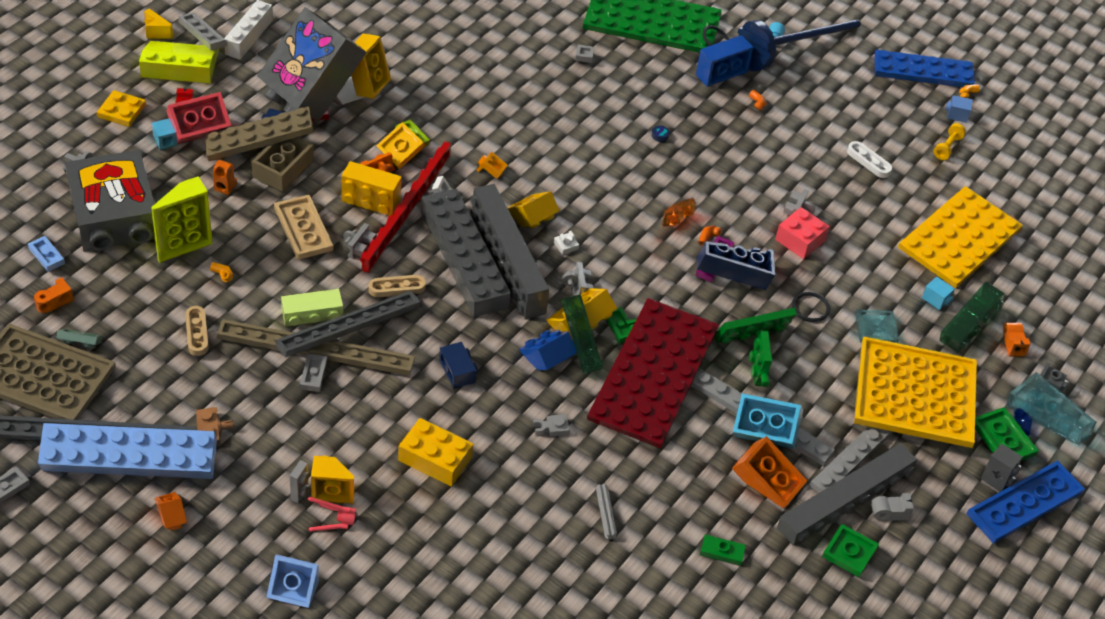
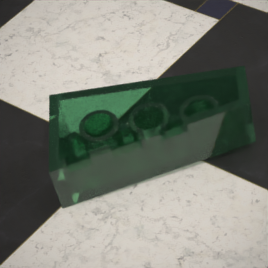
(972, 317)

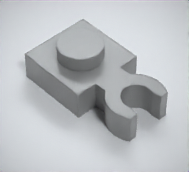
(556, 426)

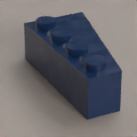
(738, 264)

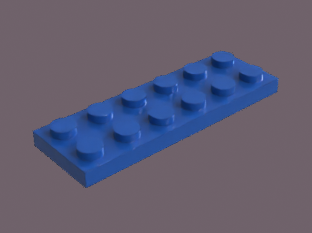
(923, 68)
(1025, 501)

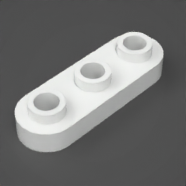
(869, 159)

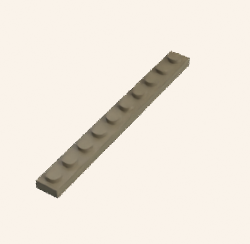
(335, 350)

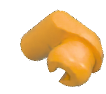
(964, 91)
(224, 271)

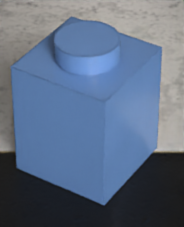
(959, 108)

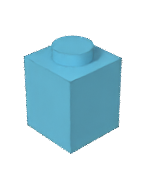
(164, 134)
(938, 293)

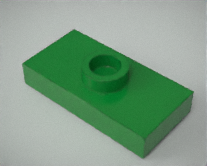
(722, 550)

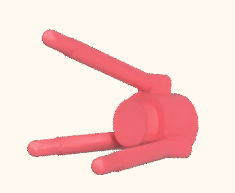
(345, 515)

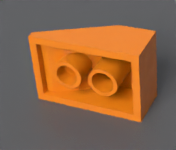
(769, 472)

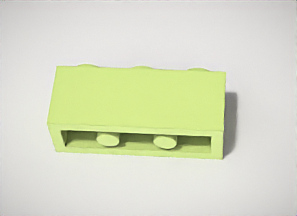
(311, 307)

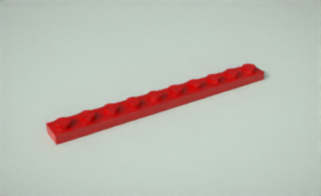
(404, 209)

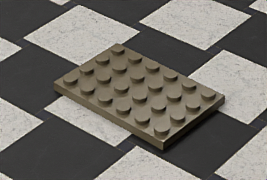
(49, 374)

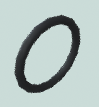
(715, 28)
(815, 295)

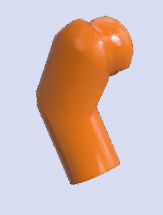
(760, 100)

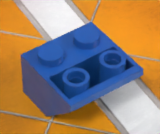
(549, 349)

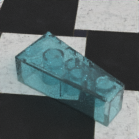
(1051, 409)

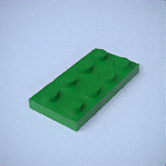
(748, 326)

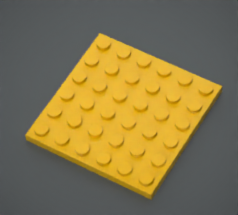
(916, 392)

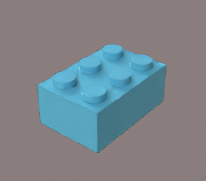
(768, 417)

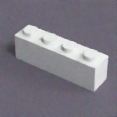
(248, 29)

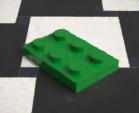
(1000, 428)

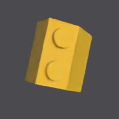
(534, 209)
(331, 480)

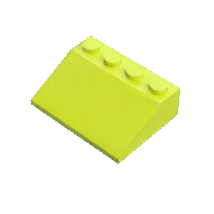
(177, 62)
(182, 220)

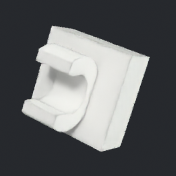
(439, 186)
(566, 243)

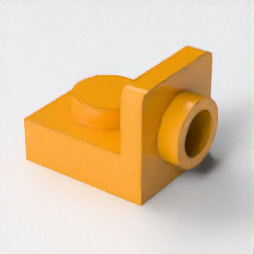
(492, 164)

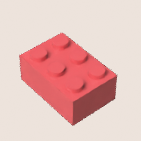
(198, 117)

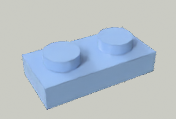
(46, 253)

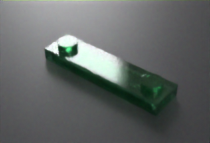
(582, 334)

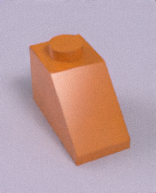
(171, 510)

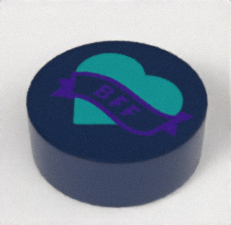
(660, 133)

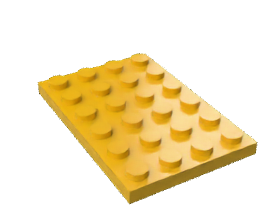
(960, 236)

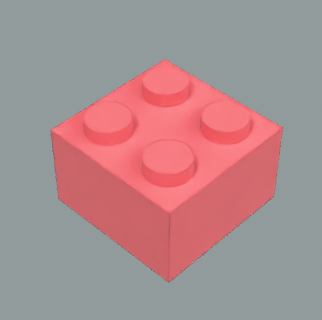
(802, 233)

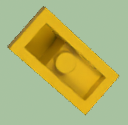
(156, 26)

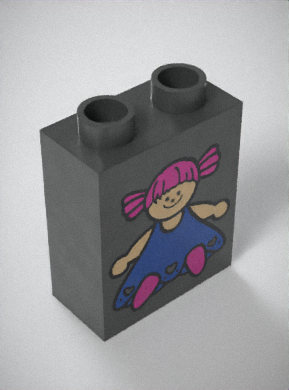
(310, 65)

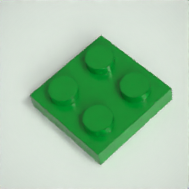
(850, 550)

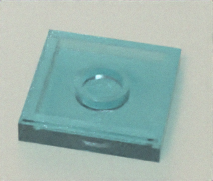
(877, 325)

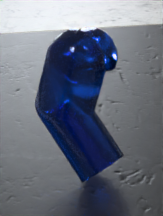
(1024, 420)

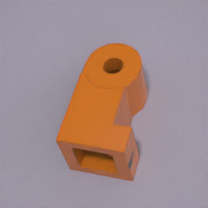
(224, 174)
(53, 297)
(1015, 337)

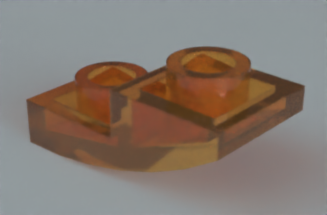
(677, 211)

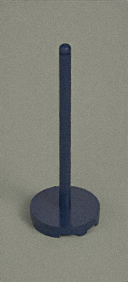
(764, 42)

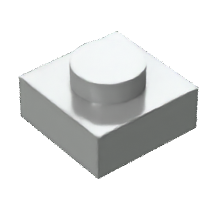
(584, 53)

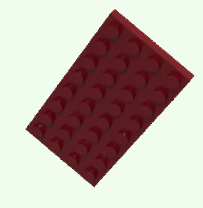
(653, 373)

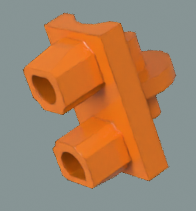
(381, 162)

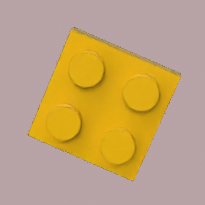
(121, 108)
(401, 144)

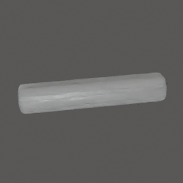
(606, 511)

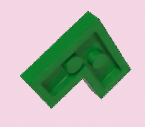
(620, 324)

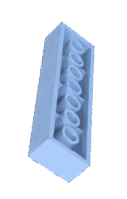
(127, 451)

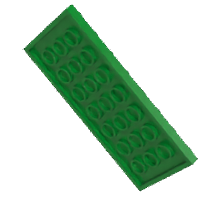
(655, 21)

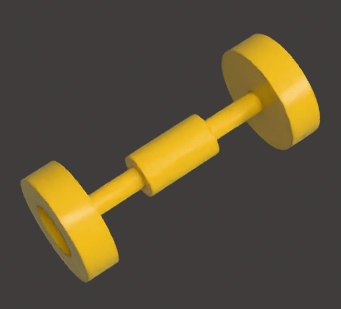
(943, 150)

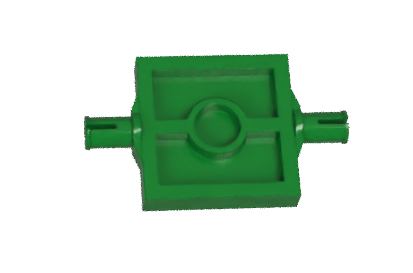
(761, 359)

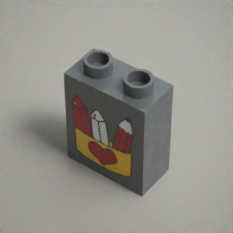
(111, 200)

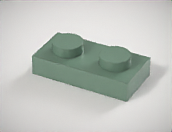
(72, 336)

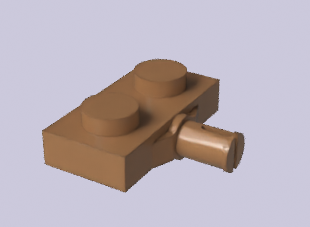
(208, 421)

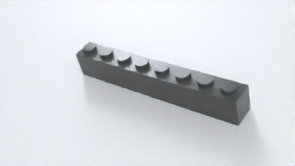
(846, 494)

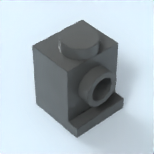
(1054, 377)

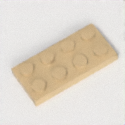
(303, 227)

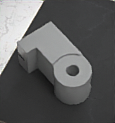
(892, 507)

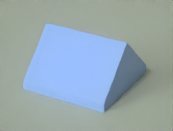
(293, 581)

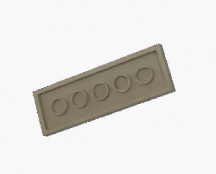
(259, 133)

